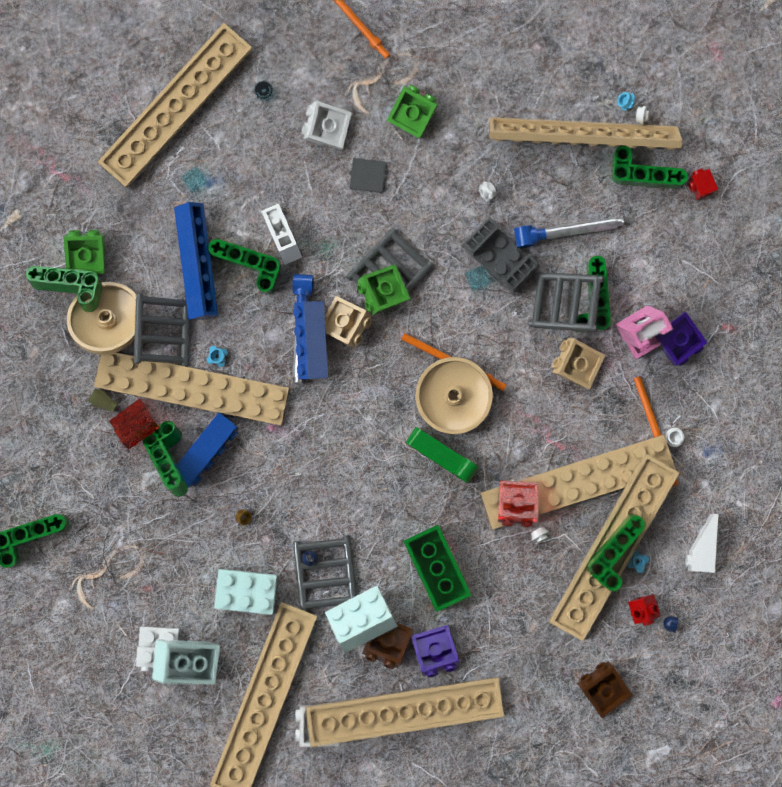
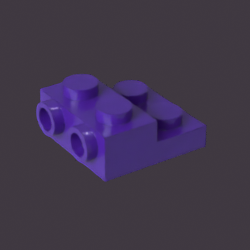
(681, 340)
(435, 651)

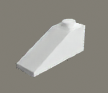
(281, 234)
(703, 551)

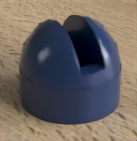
(314, 557)
(670, 623)

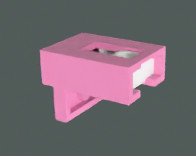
(640, 330)

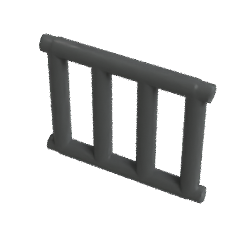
(380, 248)
(560, 278)
(140, 337)
(300, 567)

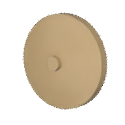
(110, 325)
(453, 395)

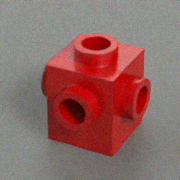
(644, 609)

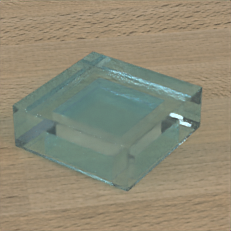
(194, 179)
(477, 278)

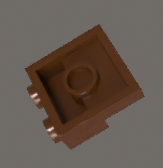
(389, 646)
(604, 688)

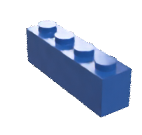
(310, 340)
(206, 448)

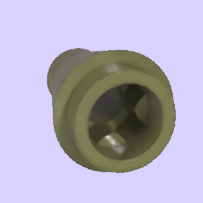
(102, 400)

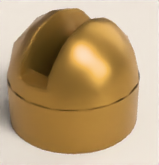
(247, 519)

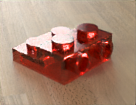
(134, 424)
(518, 503)

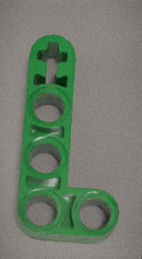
(648, 172)
(243, 261)
(42, 279)
(603, 312)
(442, 455)
(164, 462)
(31, 535)
(619, 549)

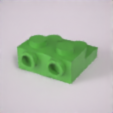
(413, 110)
(85, 251)
(383, 289)

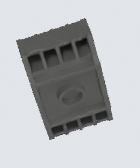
(500, 256)

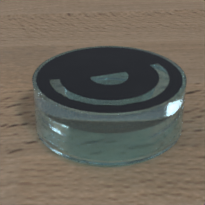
(263, 90)

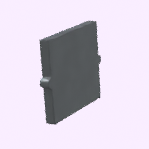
(367, 175)

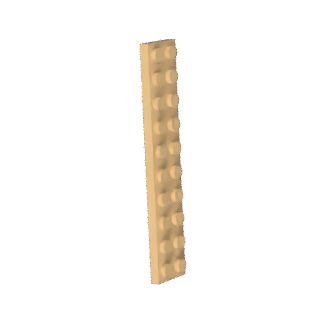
(175, 105)
(584, 132)
(192, 388)
(585, 478)
(585, 594)
(264, 697)
(404, 711)

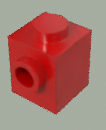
(702, 183)

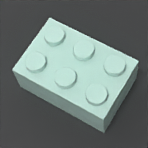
(246, 591)
(361, 619)
(185, 662)

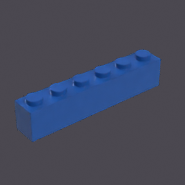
(195, 261)

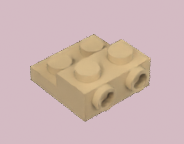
(346, 322)
(578, 363)

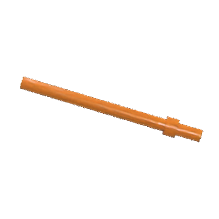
(374, 41)
(440, 355)
(648, 410)

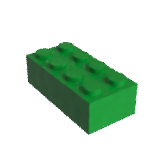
(437, 568)

